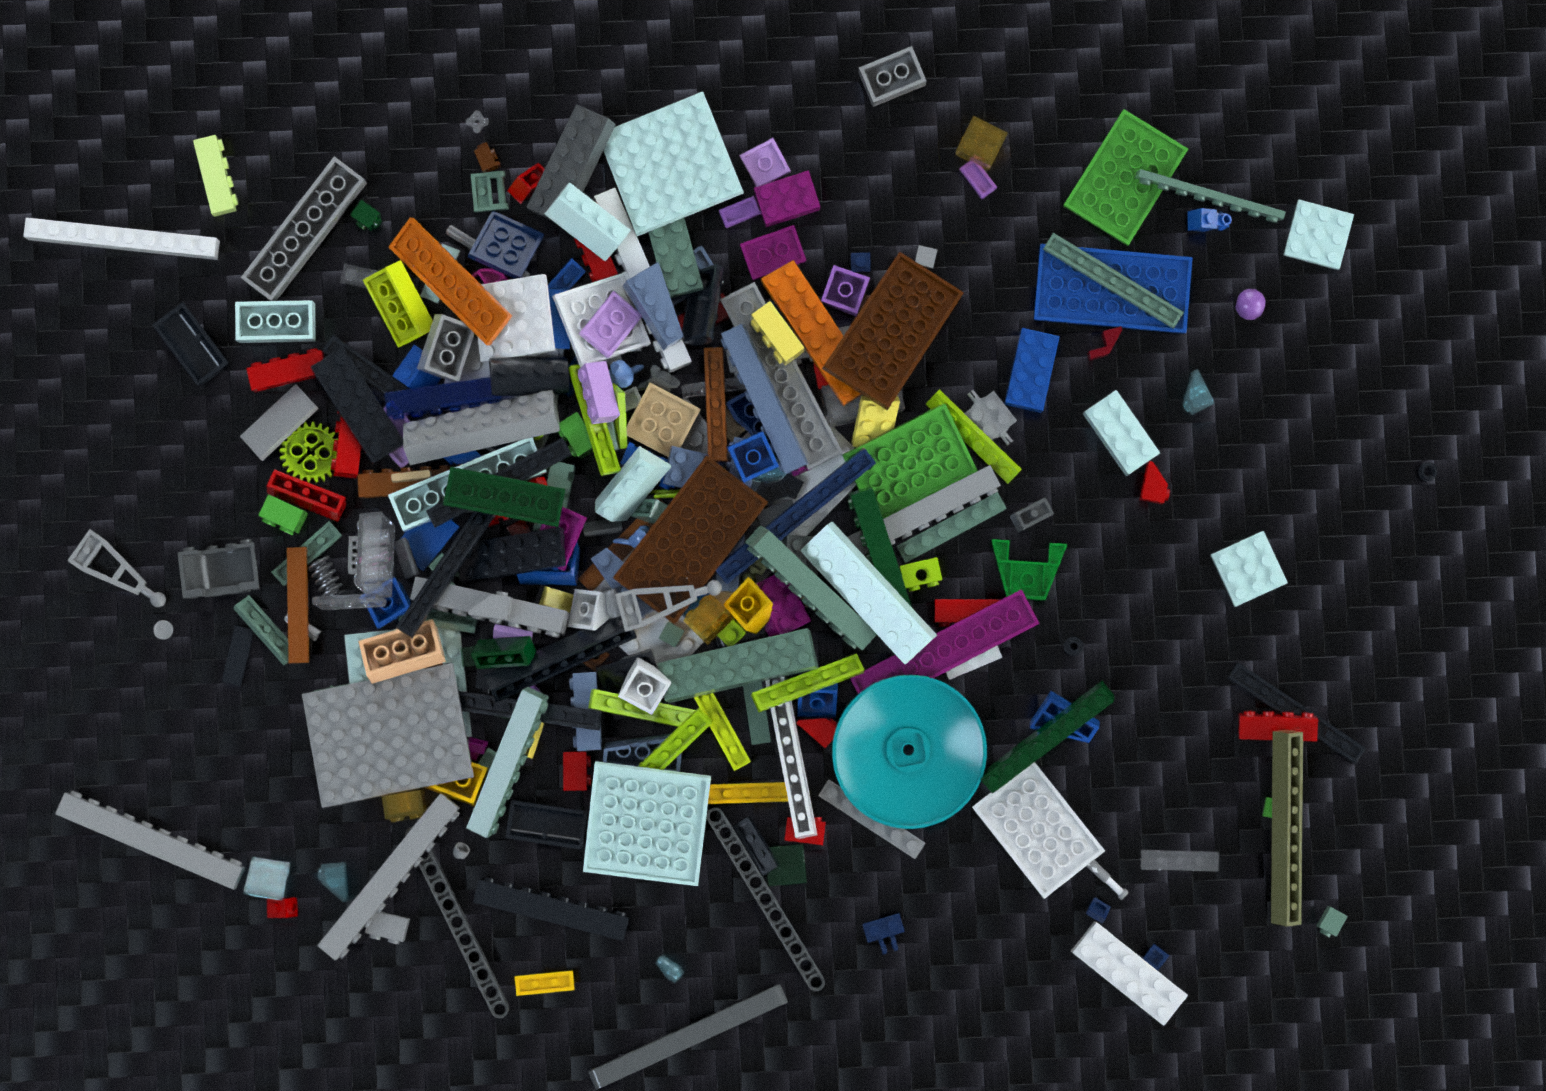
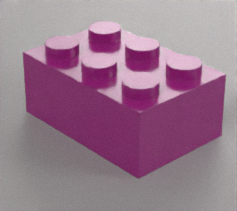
(787, 199)
(787, 607)

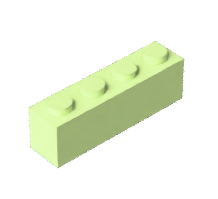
(215, 175)

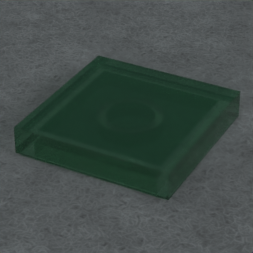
(791, 866)

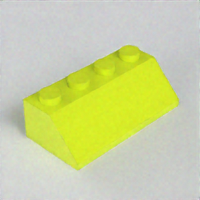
(399, 303)

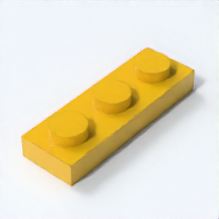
(544, 983)

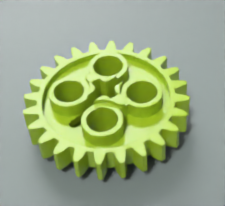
(298, 440)

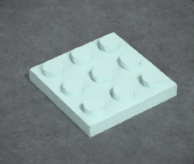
(1318, 234)
(1249, 568)

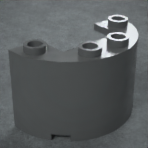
(218, 570)

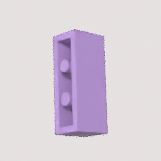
(598, 392)

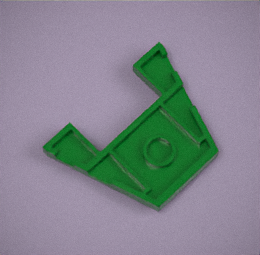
(1031, 577)

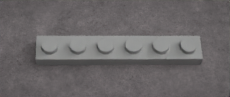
(897, 836)

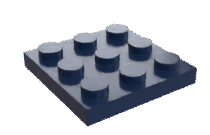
(506, 245)

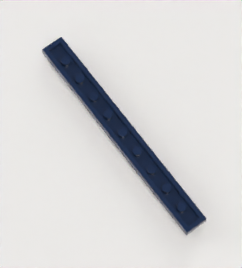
(801, 510)

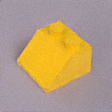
(750, 606)

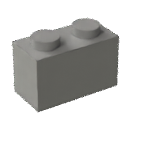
(388, 926)

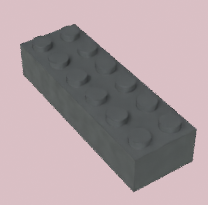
(572, 157)

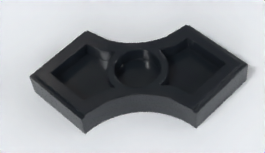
(787, 487)

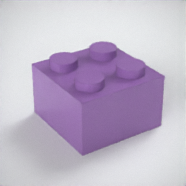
(845, 290)

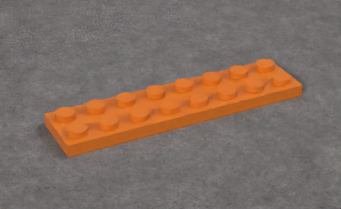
(450, 281)
(808, 321)

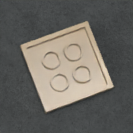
(661, 420)

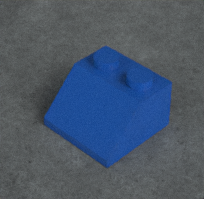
(409, 374)
(394, 608)
(819, 703)

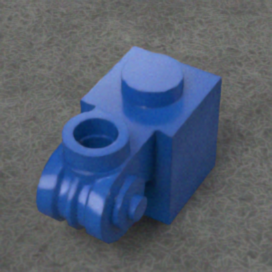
(1207, 219)

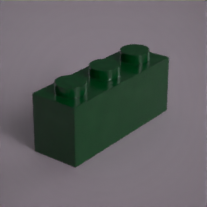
(503, 652)

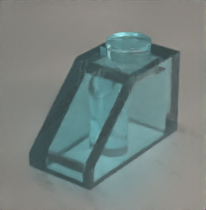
(1197, 395)
(335, 879)

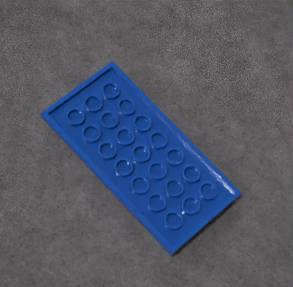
(1073, 298)

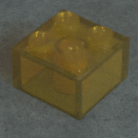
(981, 143)
(708, 618)
(404, 804)

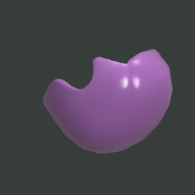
(1250, 304)

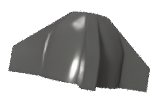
(661, 379)

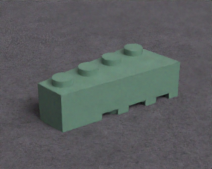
(560, 476)

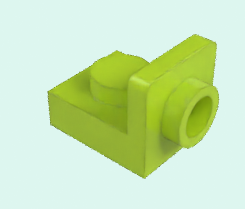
(732, 633)

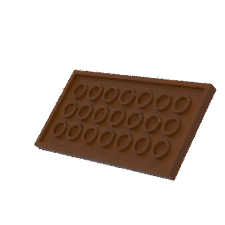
(893, 331)
(691, 536)

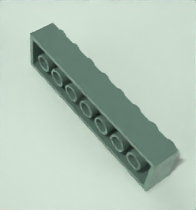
(809, 586)
(739, 665)

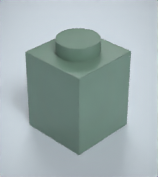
(1331, 922)

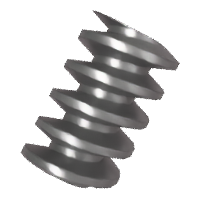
(325, 577)

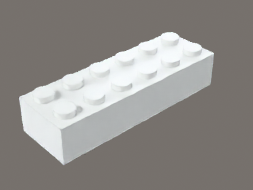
(1129, 973)

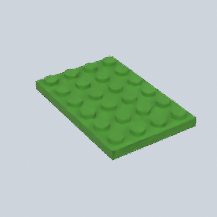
(1108, 188)
(915, 460)

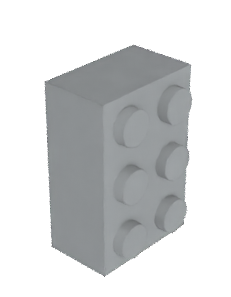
(892, 76)
(446, 348)

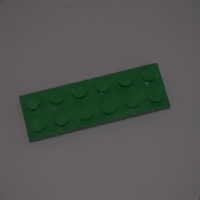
(504, 496)

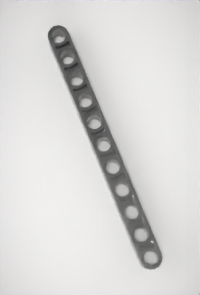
(766, 908)
(465, 928)
(687, 1036)

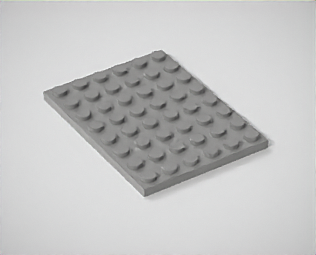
(387, 736)

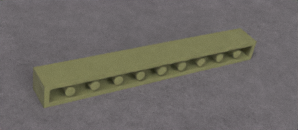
(1287, 827)

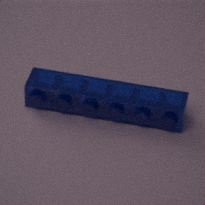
(439, 398)

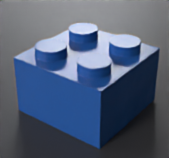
(752, 456)

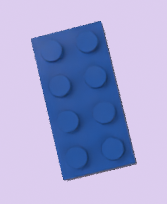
(1031, 370)

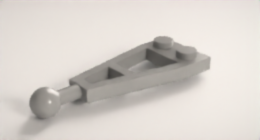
(88, 550)
(630, 610)

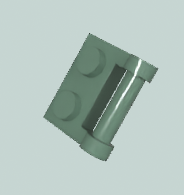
(483, 191)

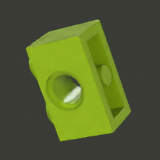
(931, 569)

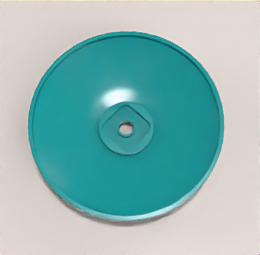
(914, 787)

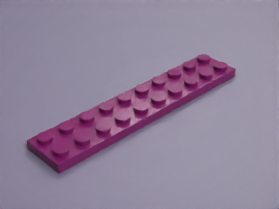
(959, 642)

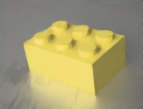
(776, 334)

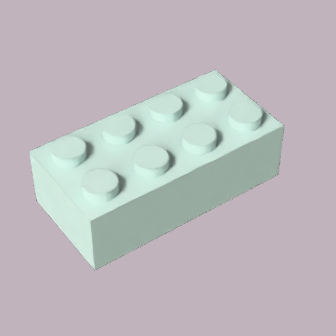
(275, 321)
(1121, 433)

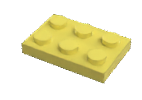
(873, 420)

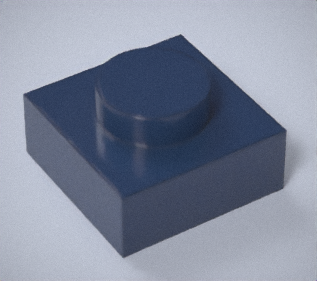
(860, 262)
(1098, 910)
(1155, 957)

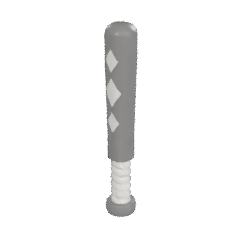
(1105, 877)

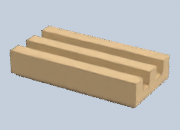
(411, 476)

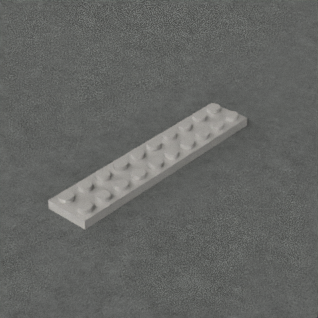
(789, 383)

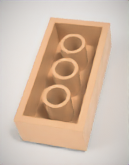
(398, 654)

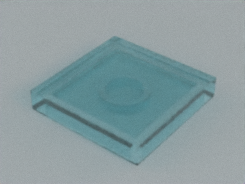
(267, 878)

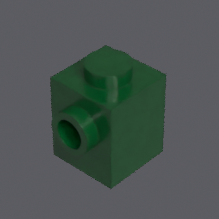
(366, 216)

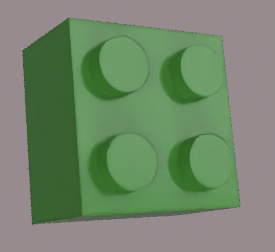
(575, 432)
(281, 513)

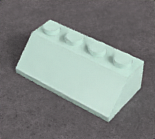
(587, 221)
(631, 485)

